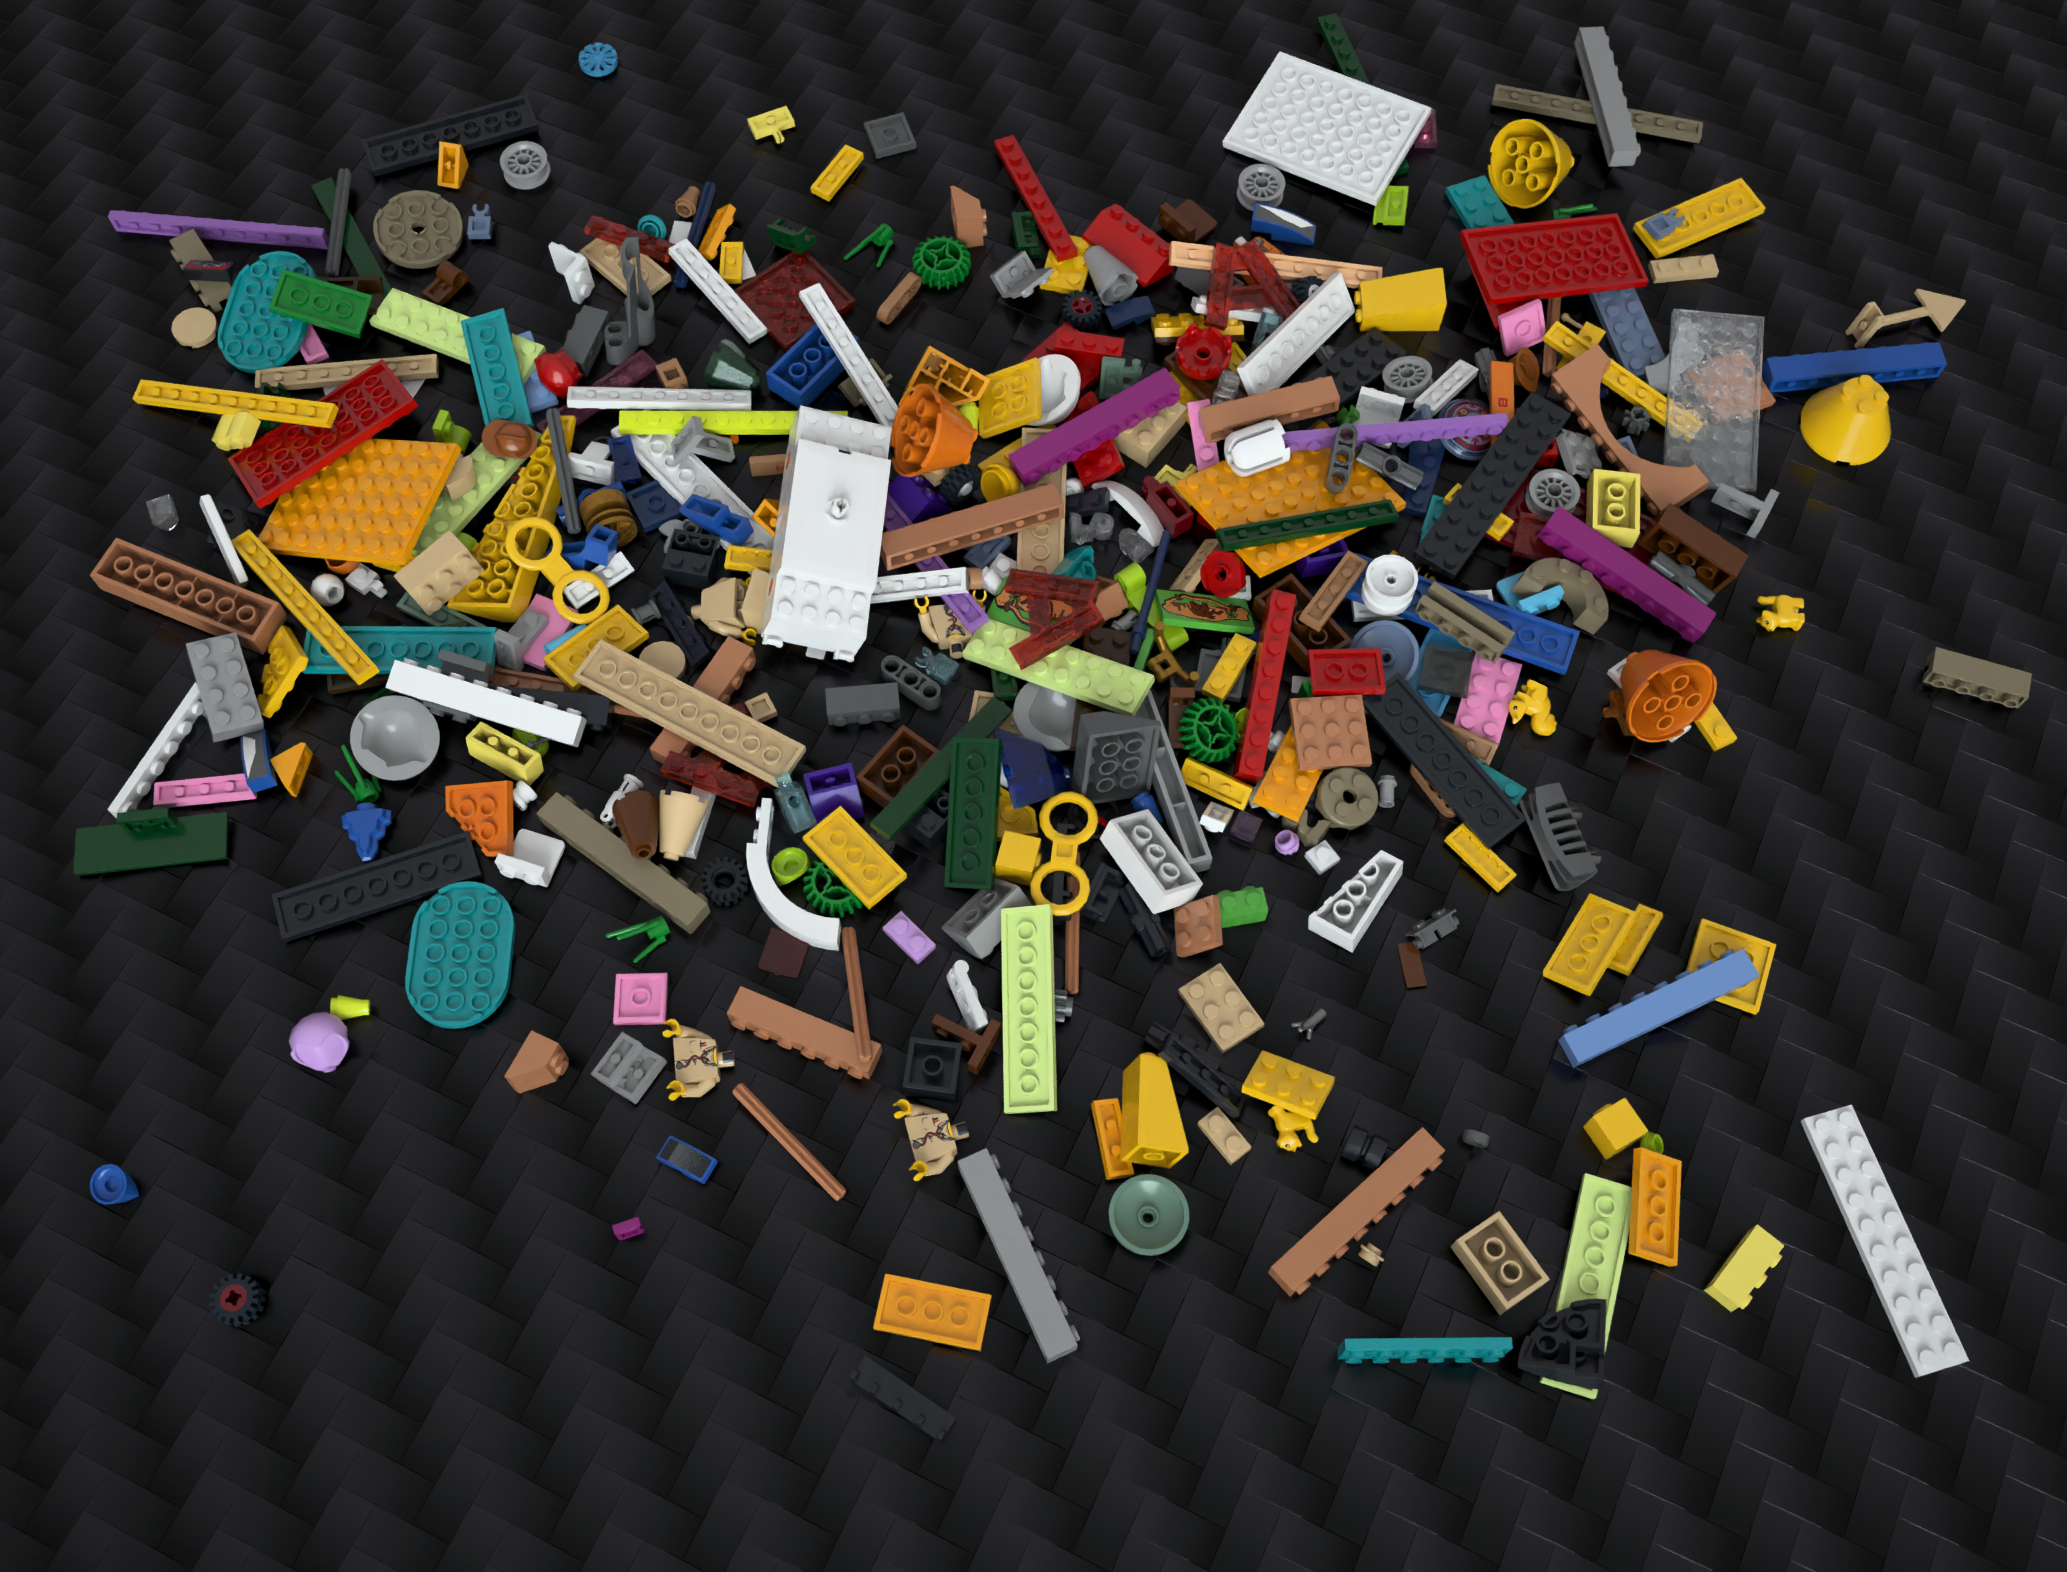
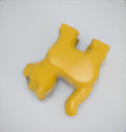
(1783, 612)
(1288, 1123)

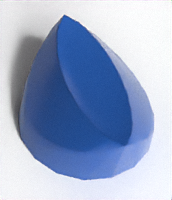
(112, 1185)

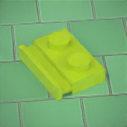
(1392, 206)

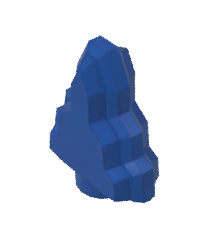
(366, 828)

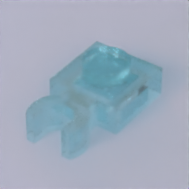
(939, 667)

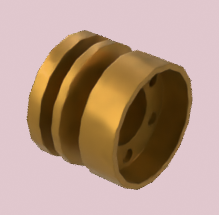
(610, 510)

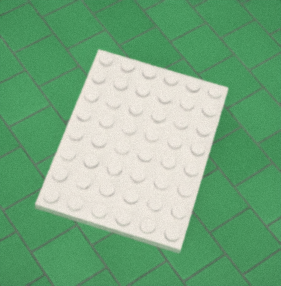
(1327, 128)

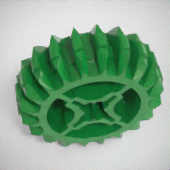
(942, 267)
(1202, 734)
(825, 899)

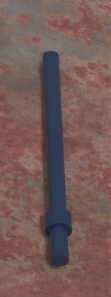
(1139, 630)

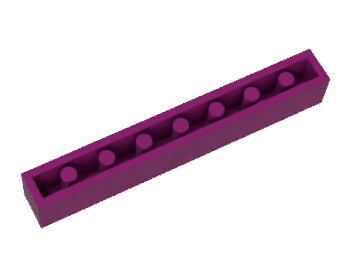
(1094, 427)
(1626, 575)

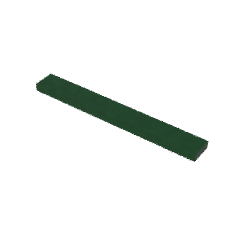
(353, 239)
(1306, 525)
(936, 772)

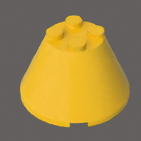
(1527, 163)
(1848, 421)

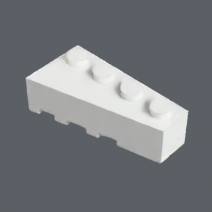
(1353, 908)

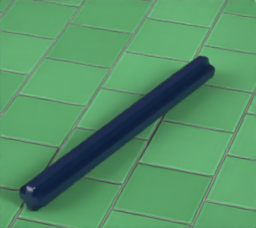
(697, 227)

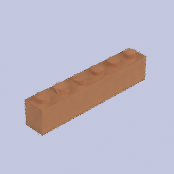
(1284, 404)
(718, 681)
(801, 1031)

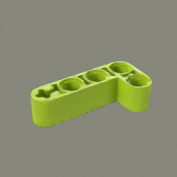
(1132, 582)

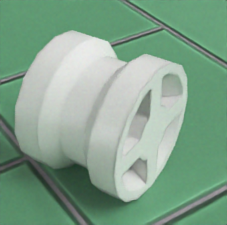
(523, 795)

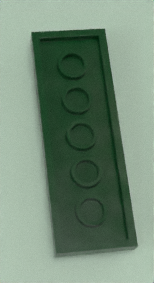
(973, 813)

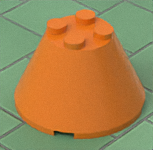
(929, 434)
(1664, 693)

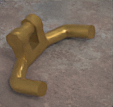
(1167, 657)

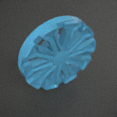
(598, 59)

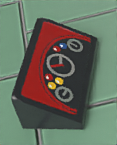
(209, 271)

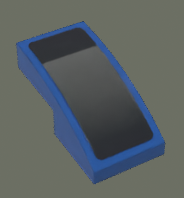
(687, 1159)

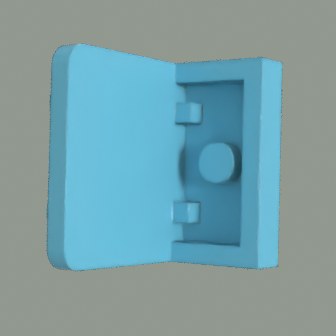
(1534, 604)

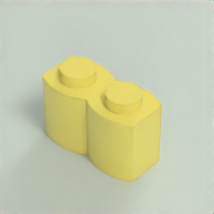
(236, 431)

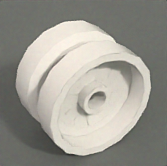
(1389, 585)

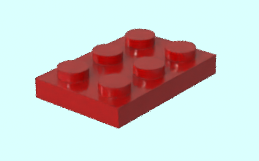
(1346, 672)

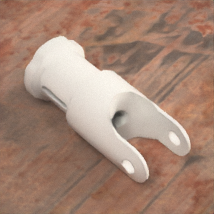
(629, 784)

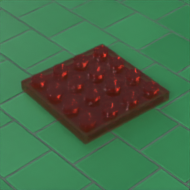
(776, 299)

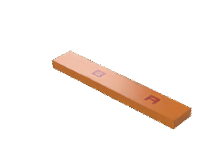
(1501, 391)

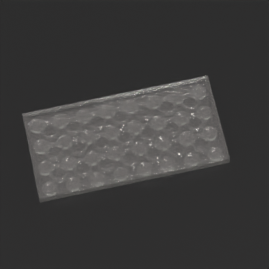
(1715, 396)

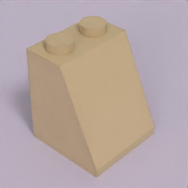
(755, 600)

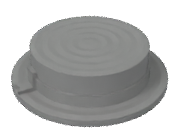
(1045, 716)
(394, 738)

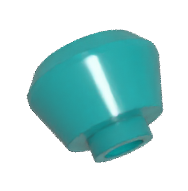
(652, 226)

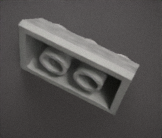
(978, 921)

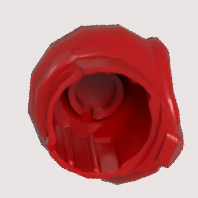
(557, 372)

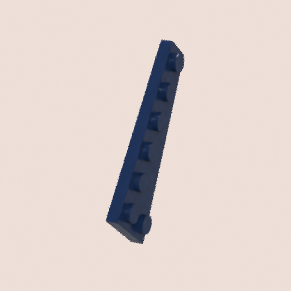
(1427, 458)

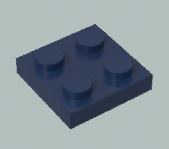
(653, 505)

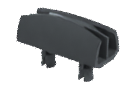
(1558, 837)

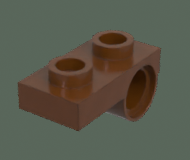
(448, 283)

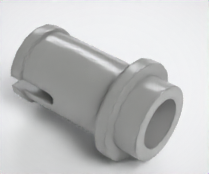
(1125, 622)
(1386, 796)

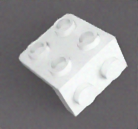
(575, 269)
(1378, 408)
(533, 858)

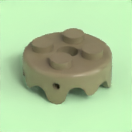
(1331, 801)

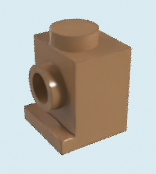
(672, 380)

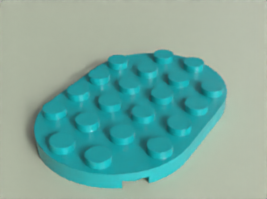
(248, 331)
(460, 955)

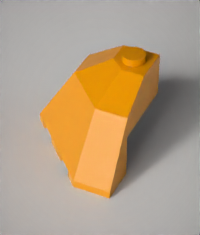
(948, 377)

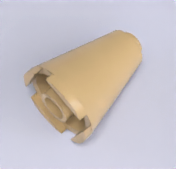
(678, 822)

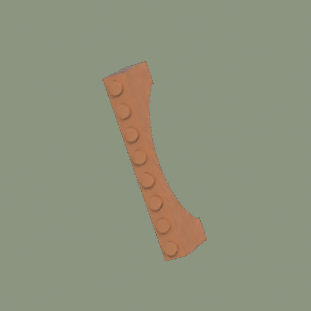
(1580, 388)

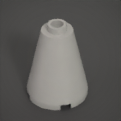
(1110, 276)

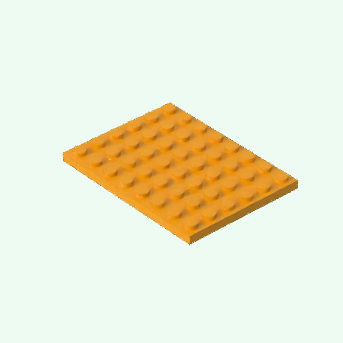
(1280, 493)
(363, 504)

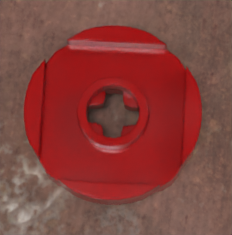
(1234, 570)

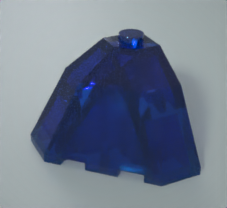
(1030, 769)

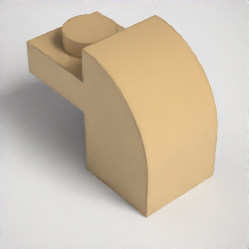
(461, 479)

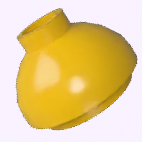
(999, 482)

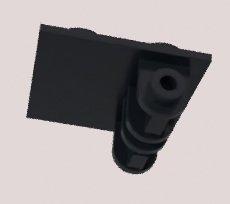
(237, 522)

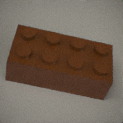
(1694, 545)
(1302, 636)

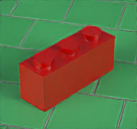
(1087, 348)

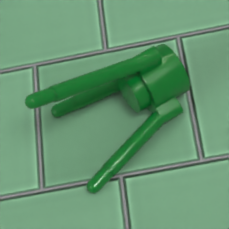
(1565, 213)
(880, 237)
(365, 789)
(654, 928)

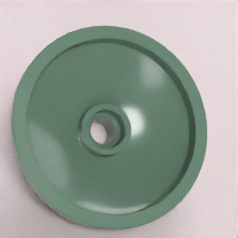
(1154, 1197)

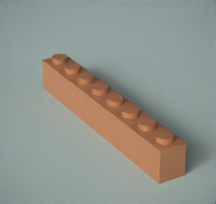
(971, 526)
(1356, 1211)

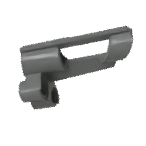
(639, 329)

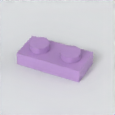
(909, 937)

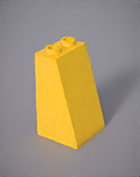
(1402, 302)
(1150, 1115)

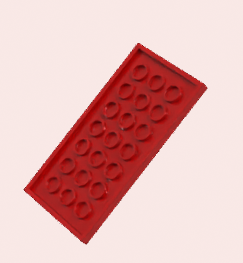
(1553, 258)
(298, 451)

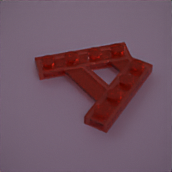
(1268, 292)
(1046, 636)
(706, 774)

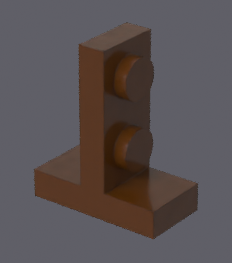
(1177, 700)
(970, 1040)

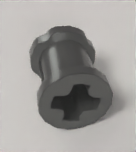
(646, 612)

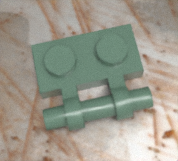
(1113, 374)

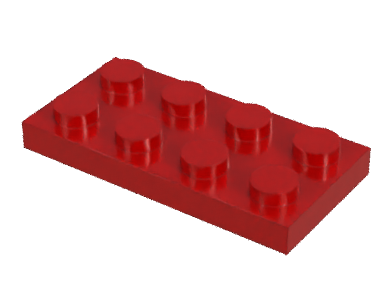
(1099, 463)

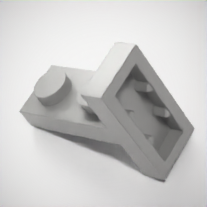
(694, 440)
(1746, 505)
(513, 645)

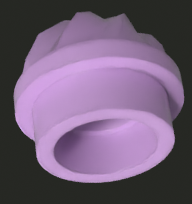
(1287, 842)

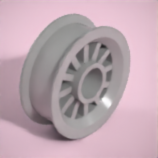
(525, 165)
(1260, 185)
(1407, 377)
(1549, 483)

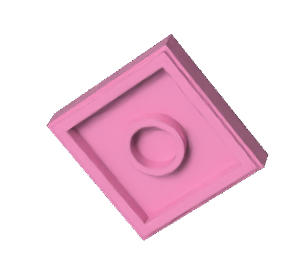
(1522, 327)
(640, 999)

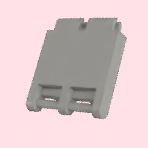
(1578, 453)

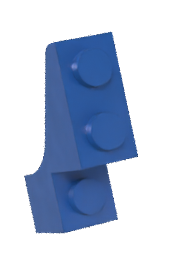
(598, 548)

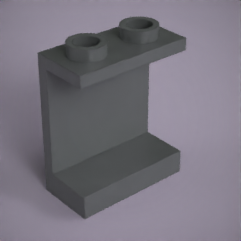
(464, 666)

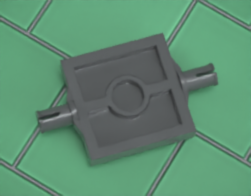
(1207, 662)

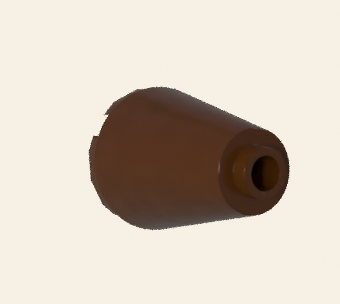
(638, 822)

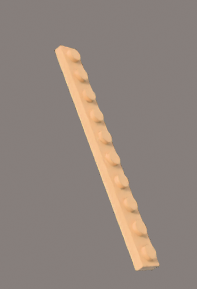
(1287, 266)

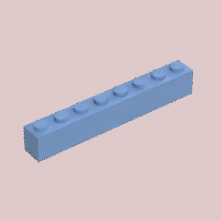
(1658, 1007)

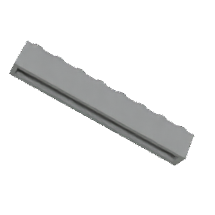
(1606, 97)
(1175, 797)
(1017, 1255)

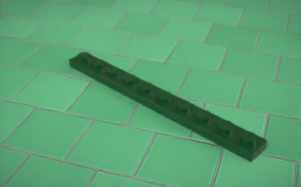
(1345, 57)

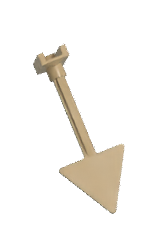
(1937, 306)

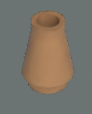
(687, 203)

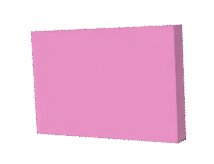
(555, 628)

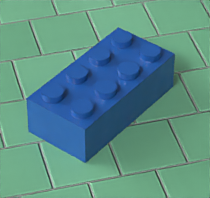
(805, 369)

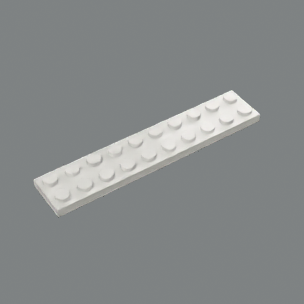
(690, 478)
(1884, 1241)

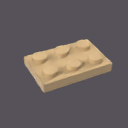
(1221, 1008)

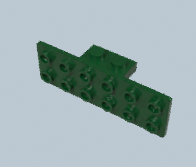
(150, 840)

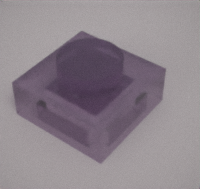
(1246, 826)

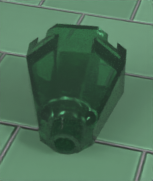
(731, 369)

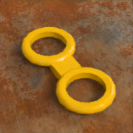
(557, 570)
(1064, 852)

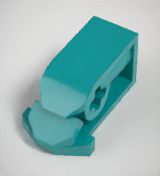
(1078, 564)

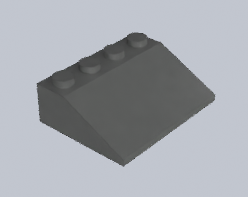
(1114, 756)

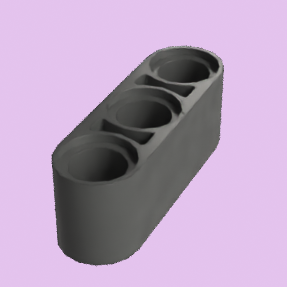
(1346, 449)
(906, 673)

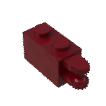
(1167, 505)

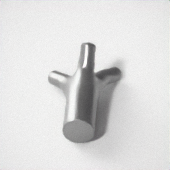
(1309, 1023)

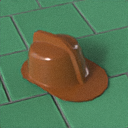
(1526, 369)
(509, 439)

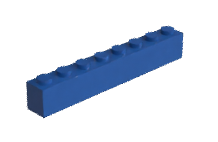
(1832, 368)

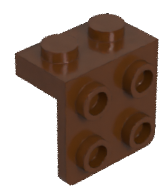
(1186, 222)

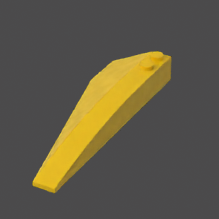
(504, 587)

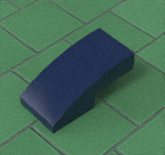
(1131, 310)

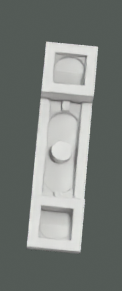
(1151, 527)

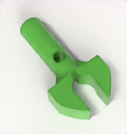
(1345, 416)

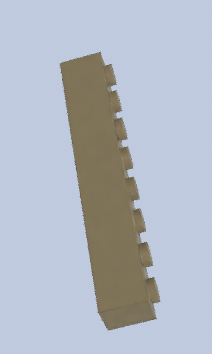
(613, 855)

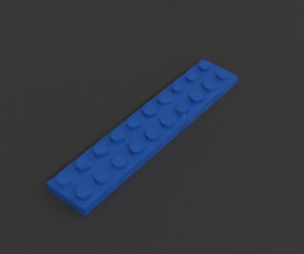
(1534, 640)

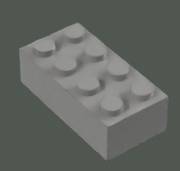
(224, 687)

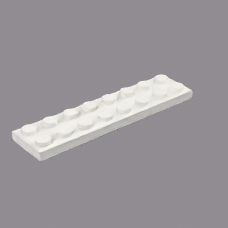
(1297, 337)

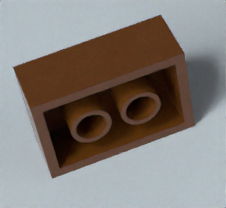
(895, 766)

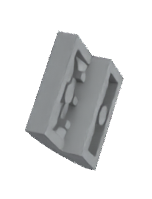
(628, 1068)

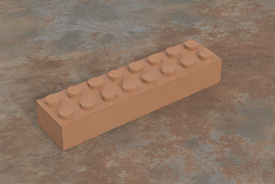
(188, 595)

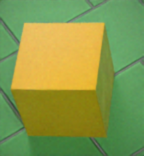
(1018, 858)
(1615, 1128)

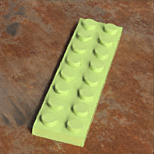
(440, 329)
(456, 514)
(1064, 671)
(1028, 1009)
(1595, 1253)

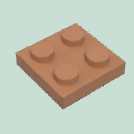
(1198, 926)

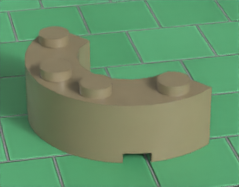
(1581, 590)

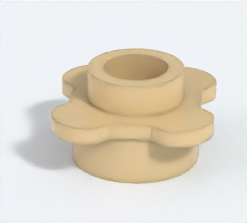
(1371, 1254)

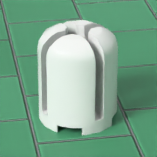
(1256, 448)

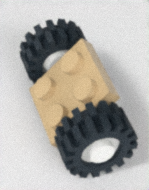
(956, 482)

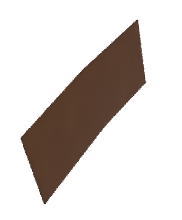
(1411, 965)

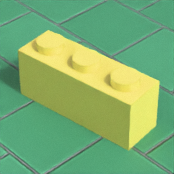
(504, 754)
(1745, 1269)

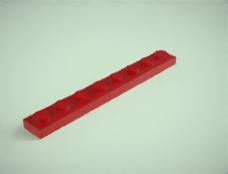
(1035, 198)

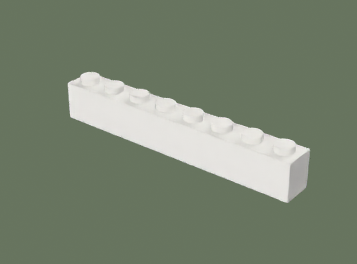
(487, 703)

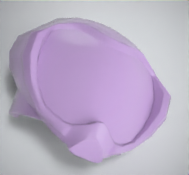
(319, 1041)

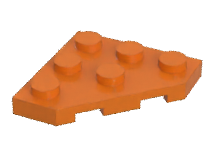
(484, 812)

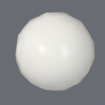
(326, 588)

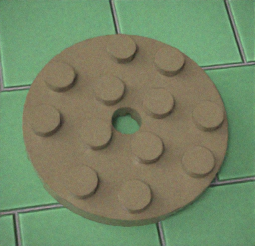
(408, 210)

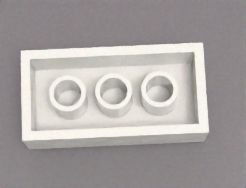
(1151, 861)

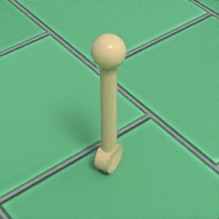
(1565, 317)

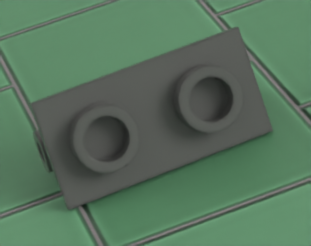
(1424, 930)

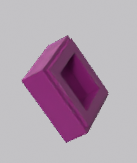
(628, 1228)

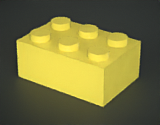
(1614, 506)

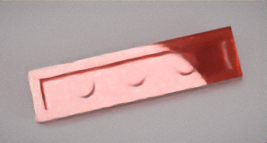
(617, 233)

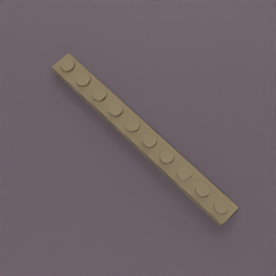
(1582, 111)

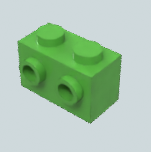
(1242, 906)

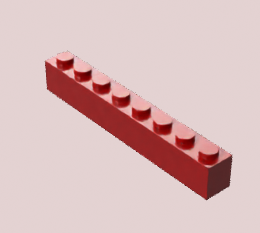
(1264, 686)

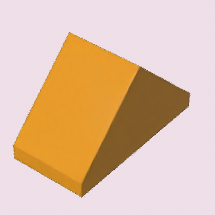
(451, 165)
(292, 766)

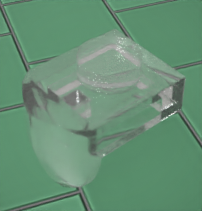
(163, 512)
(1134, 545)

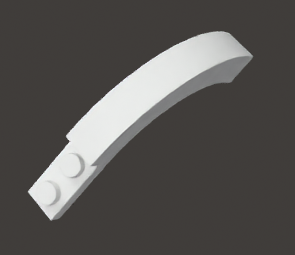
(808, 927)

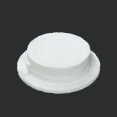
(1059, 388)

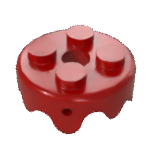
(1206, 341)

